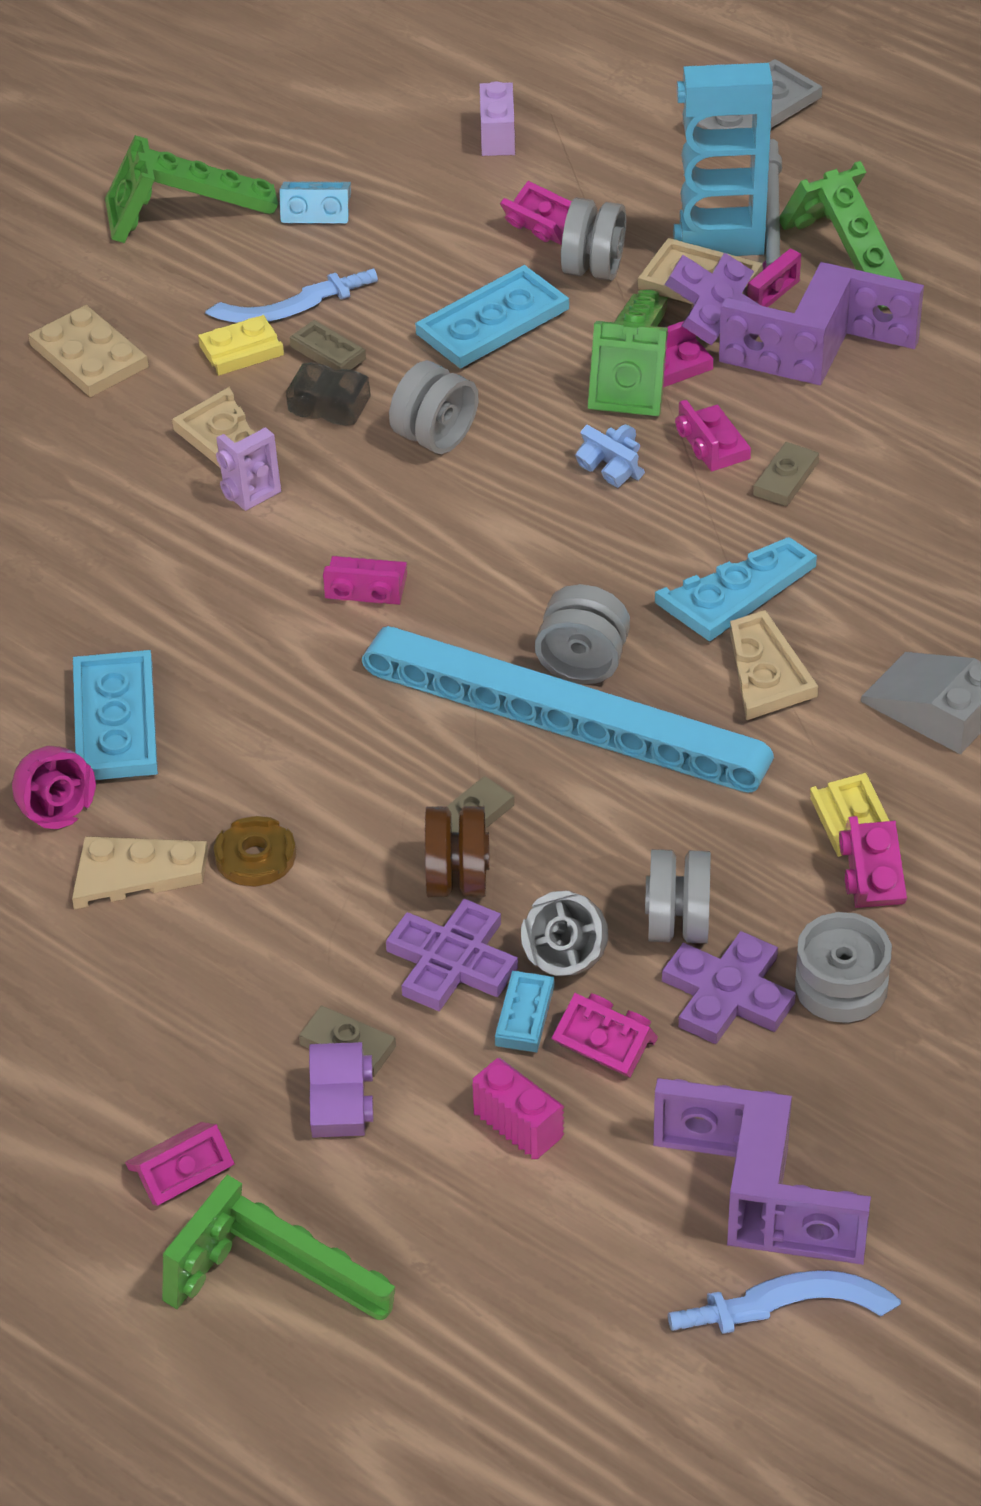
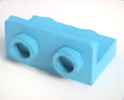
(314, 202)

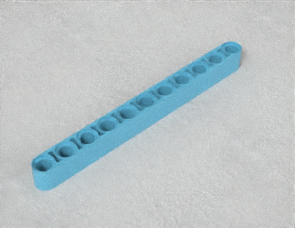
(569, 709)

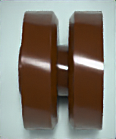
(456, 851)

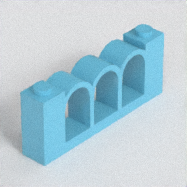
(724, 92)

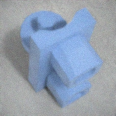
(615, 448)

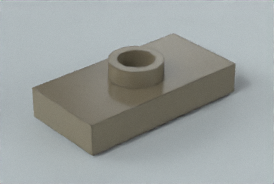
(327, 347)
(786, 474)
(486, 794)
(333, 1027)

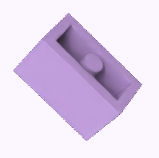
(497, 119)

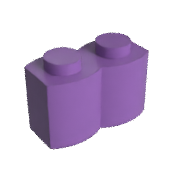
(338, 1089)

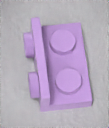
(249, 468)

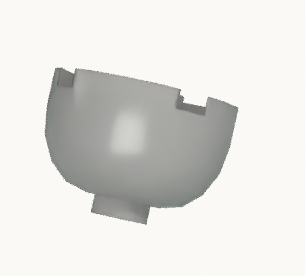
(564, 933)

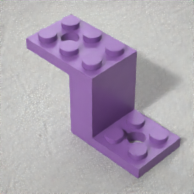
(807, 341)
(761, 1208)

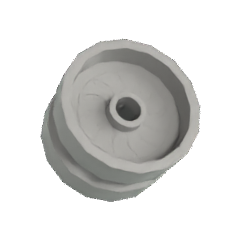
(593, 239)
(433, 407)
(582, 634)
(678, 896)
(843, 967)

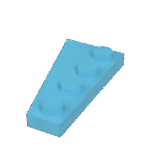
(736, 588)

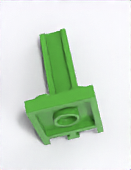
(145, 166)
(840, 201)
(630, 358)
(229, 1214)

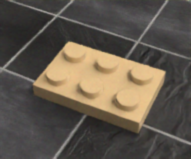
(664, 261)
(88, 350)

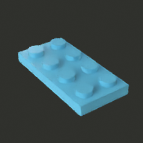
(492, 316)
(115, 714)

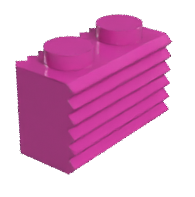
(517, 1108)

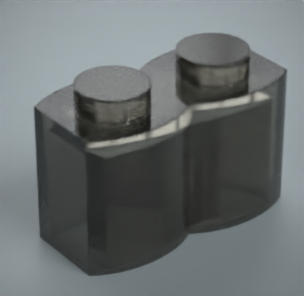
(328, 394)

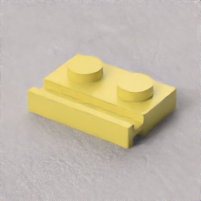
(241, 345)
(846, 799)

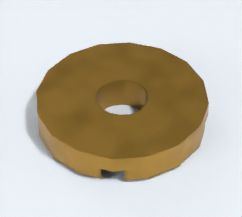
(255, 868)

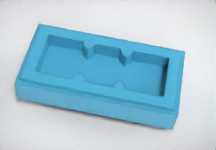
(524, 1011)

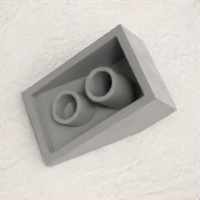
(932, 697)

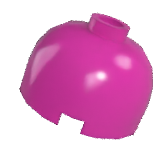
(53, 786)

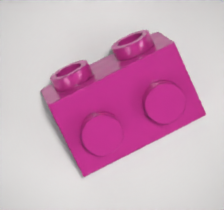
(538, 211)

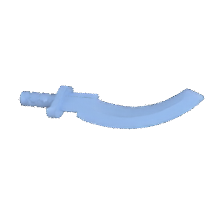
(308, 298)
(782, 1291)

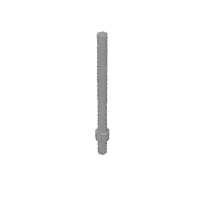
(773, 213)

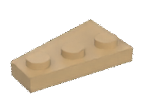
(211, 419)
(767, 666)
(129, 865)

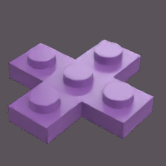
(708, 292)
(451, 954)
(728, 987)

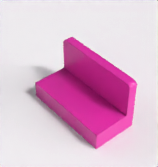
(775, 279)
(181, 1162)

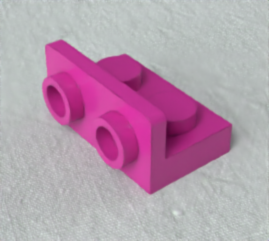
(684, 355)
(712, 436)
(365, 580)
(874, 863)
(604, 1034)

